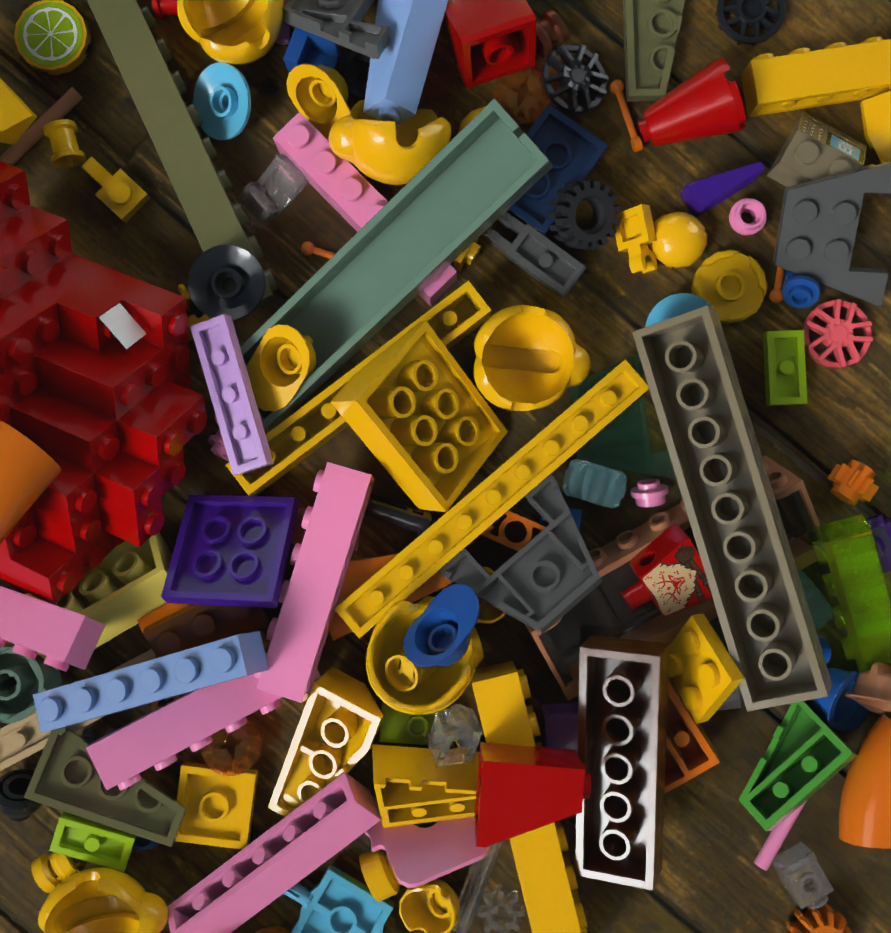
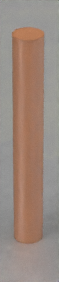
(35, 132)

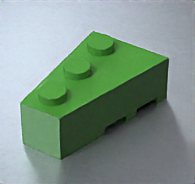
(795, 766)

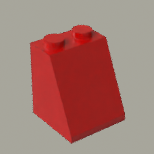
(490, 38)
(525, 790)

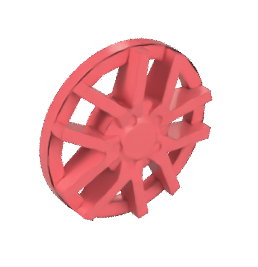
(837, 334)

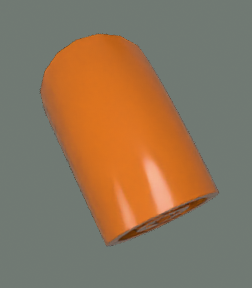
(23, 476)
(867, 791)

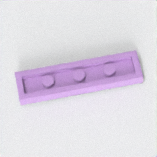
(231, 394)

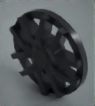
(750, 14)
(574, 78)

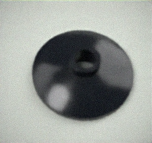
(214, 269)

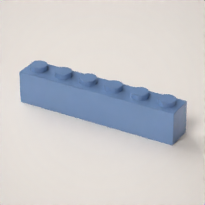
(151, 681)

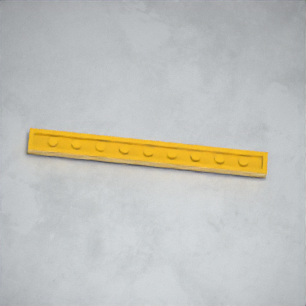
(492, 498)

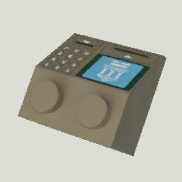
(815, 152)

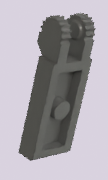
(537, 255)

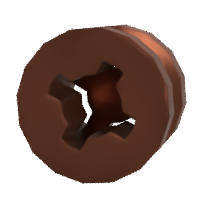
(550, 32)

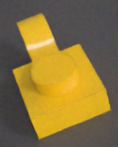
(117, 191)
(634, 235)

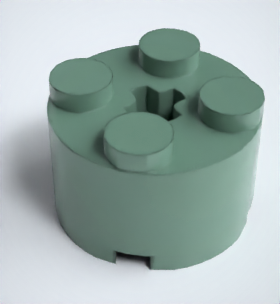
(31, 678)

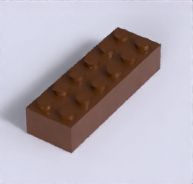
(625, 753)

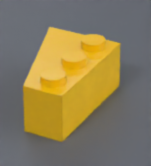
(417, 791)

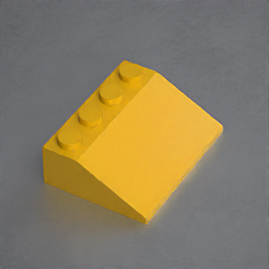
(421, 418)

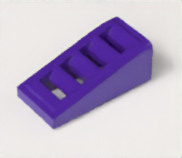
(710, 191)

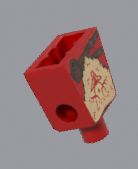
(668, 574)

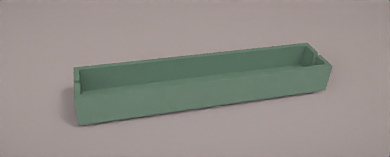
(407, 245)

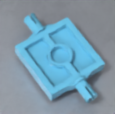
(339, 906)

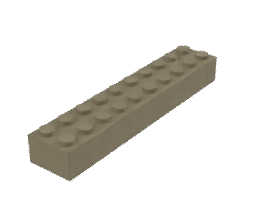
(732, 510)

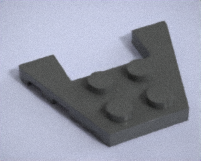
(339, 23)
(821, 228)
(544, 575)

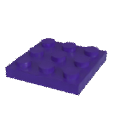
(231, 551)

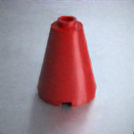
(696, 108)

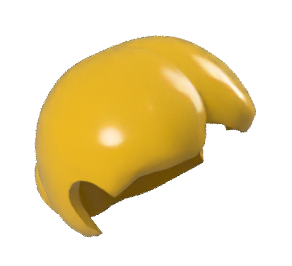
(232, 29)
(386, 150)
(527, 358)
(102, 903)

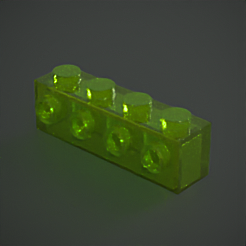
(859, 589)

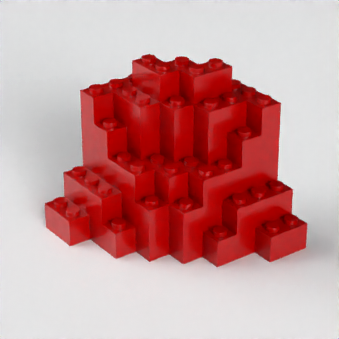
(91, 404)

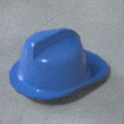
(443, 628)
(837, 709)

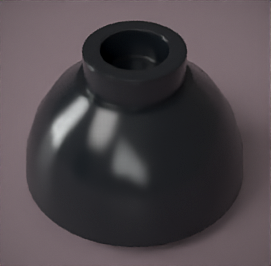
(12, 792)

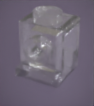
(455, 725)
(796, 866)

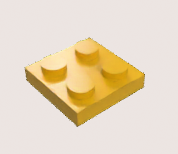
(701, 668)
(216, 805)

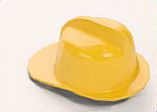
(318, 95)
(280, 366)

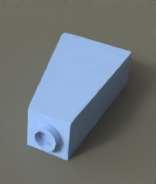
(400, 72)

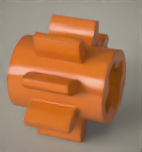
(853, 482)

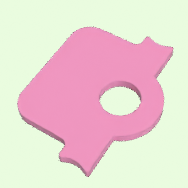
(430, 852)

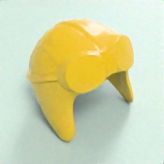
(437, 690)

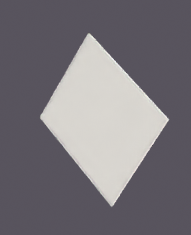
(122, 325)

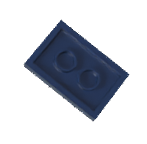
(573, 156)

